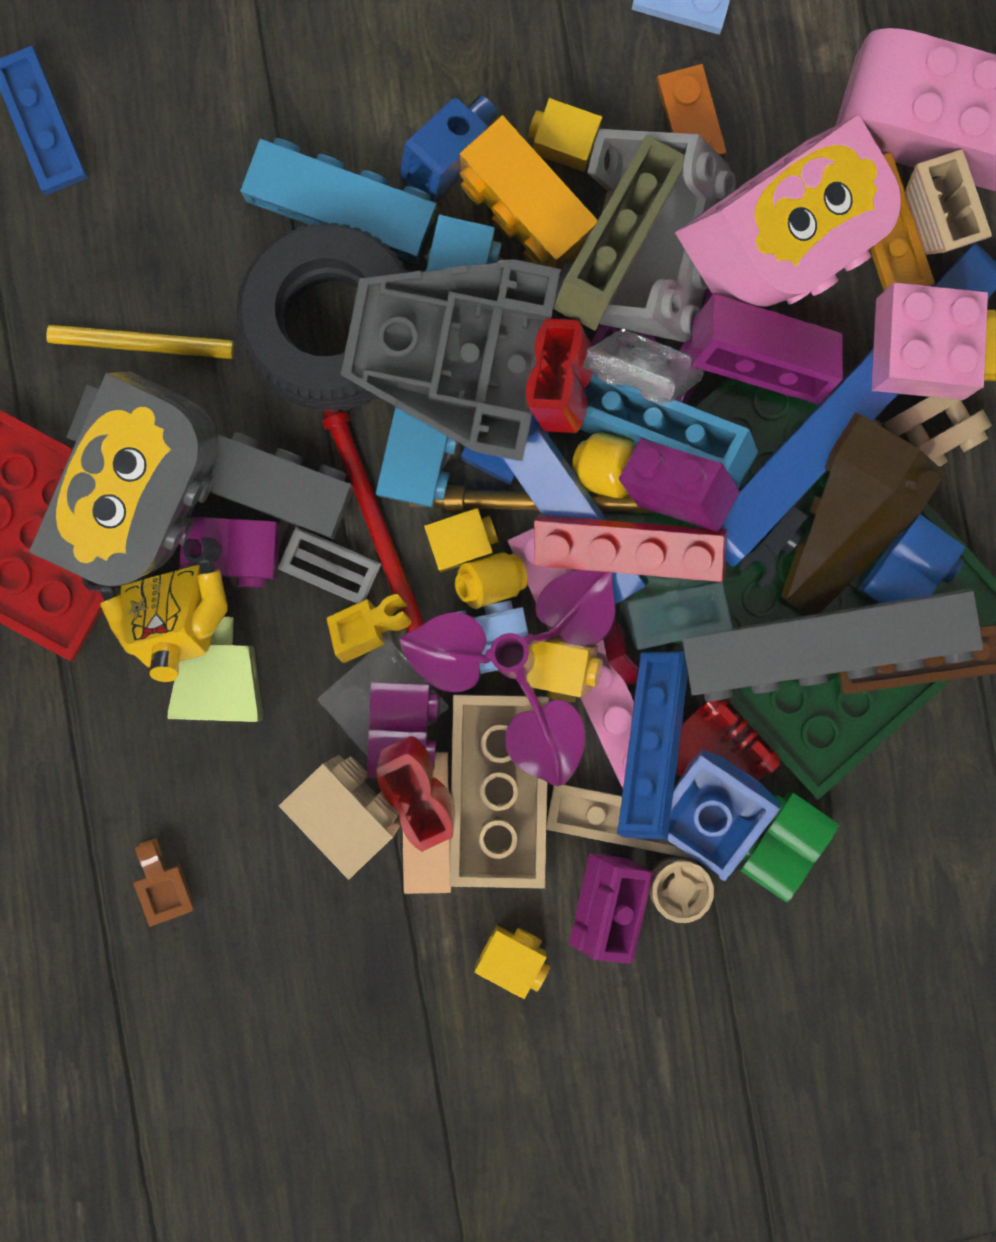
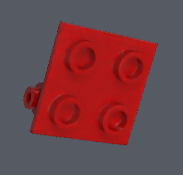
(723, 731)

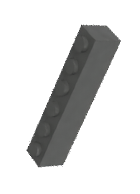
(266, 481)
(834, 642)

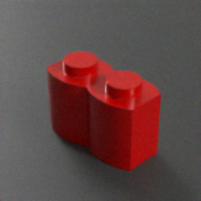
(559, 379)
(422, 800)

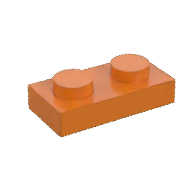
(690, 105)

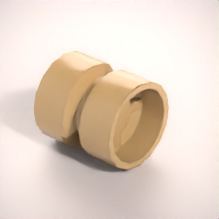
(681, 889)

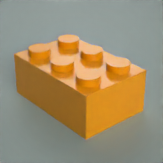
(525, 196)

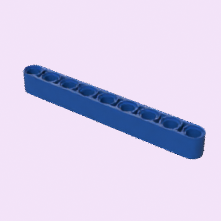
(805, 452)

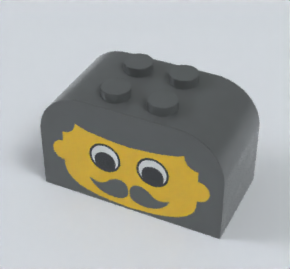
(129, 483)

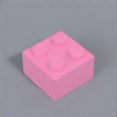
(929, 341)

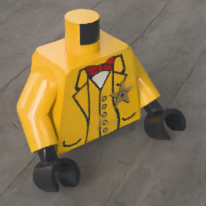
(169, 614)

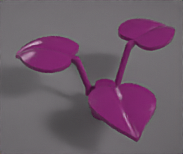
(451, 646)

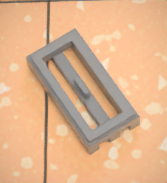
(293, 550)

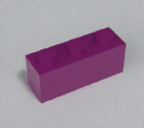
(767, 349)

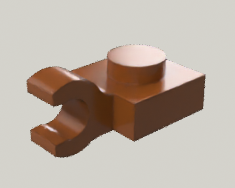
(163, 890)

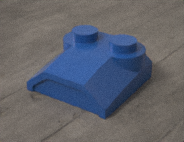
(718, 812)

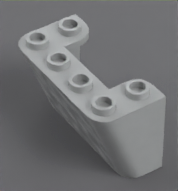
(663, 284)

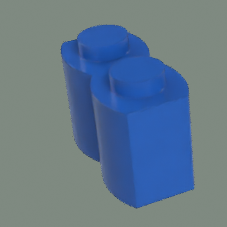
(913, 564)

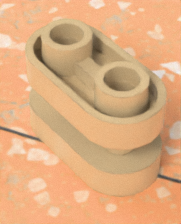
(966, 429)

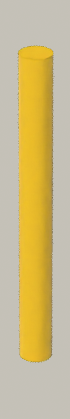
(140, 341)

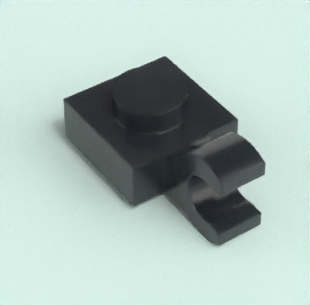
(782, 536)

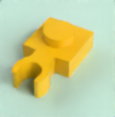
(361, 626)

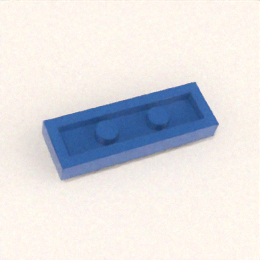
(39, 121)

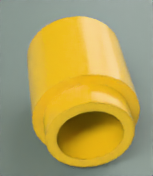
(491, 579)

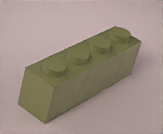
(620, 233)

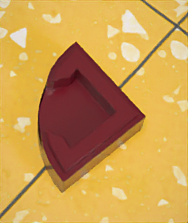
(618, 656)

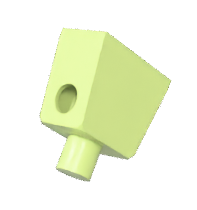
(220, 683)

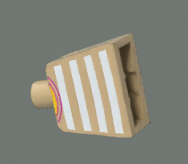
(948, 207)

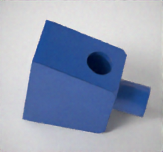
(433, 152)

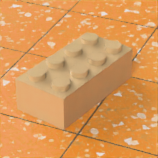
(496, 803)
(342, 814)

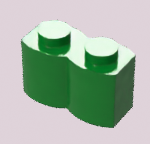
(788, 847)

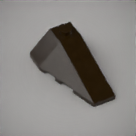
(868, 500)

